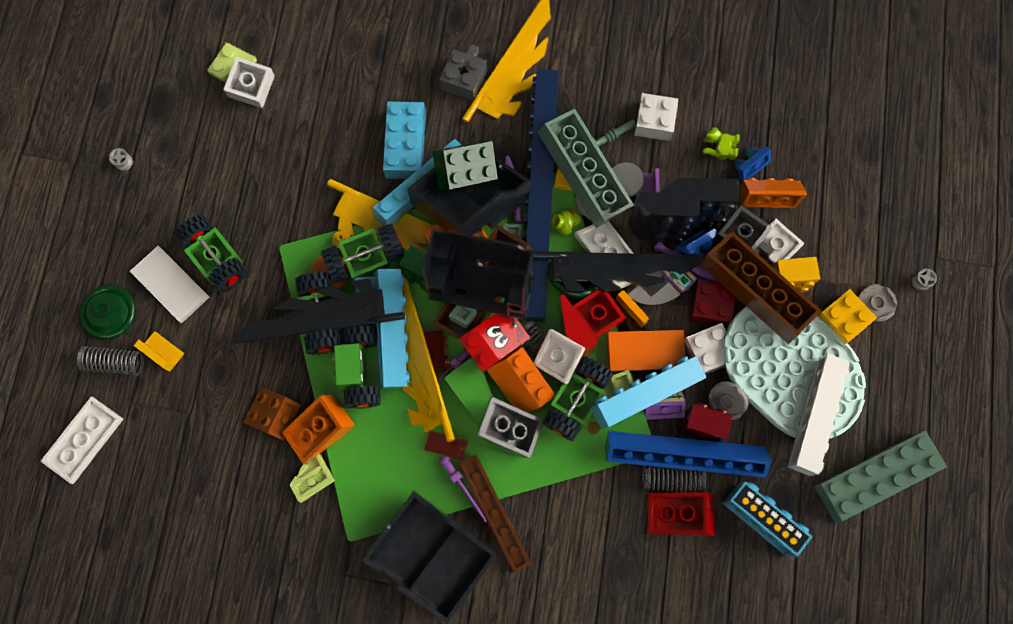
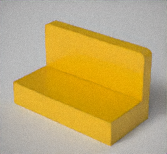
(160, 351)

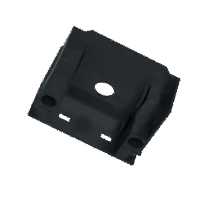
(455, 265)

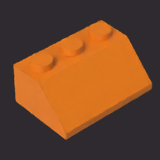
(771, 193)
(521, 381)

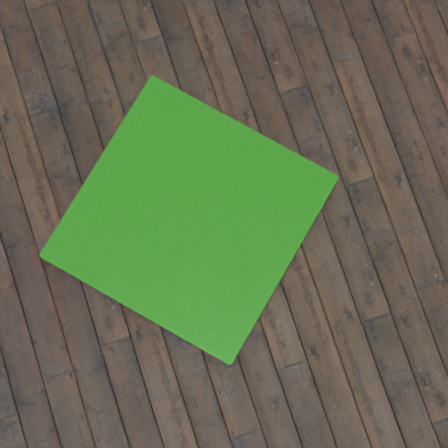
(385, 454)

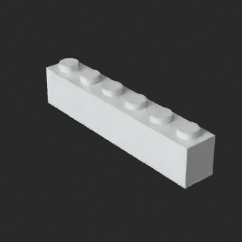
(818, 415)

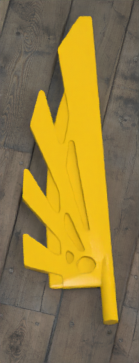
(508, 74)
(358, 209)
(423, 383)

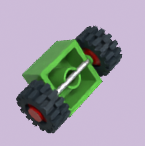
(211, 253)
(363, 253)
(322, 341)
(351, 369)
(575, 399)

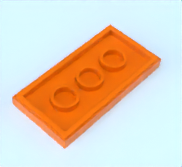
(645, 349)

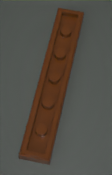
(495, 513)

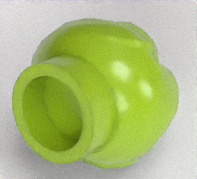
(565, 221)

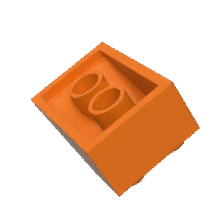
(318, 427)

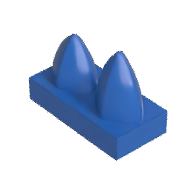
(757, 160)
(702, 238)

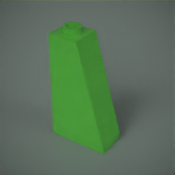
(470, 388)

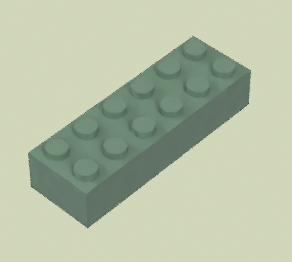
(585, 168)
(880, 476)

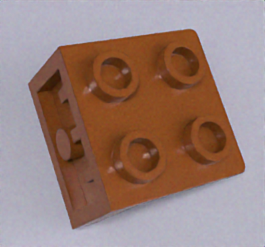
(271, 413)

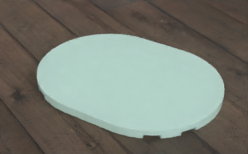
(781, 374)

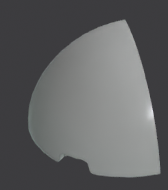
(653, 294)

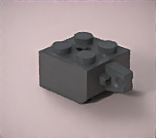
(464, 73)
(755, 229)

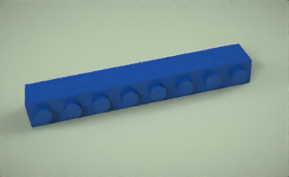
(687, 454)

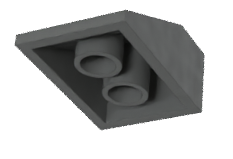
(509, 428)

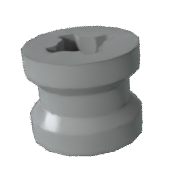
(117, 155)
(928, 276)

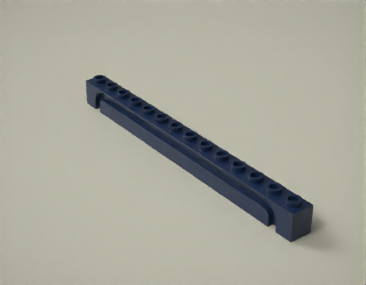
(540, 192)

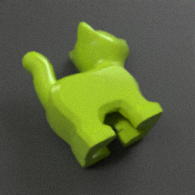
(724, 144)

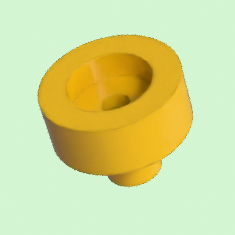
(339, 236)

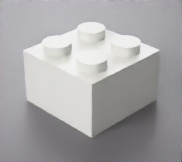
(249, 82)
(656, 117)
(707, 347)

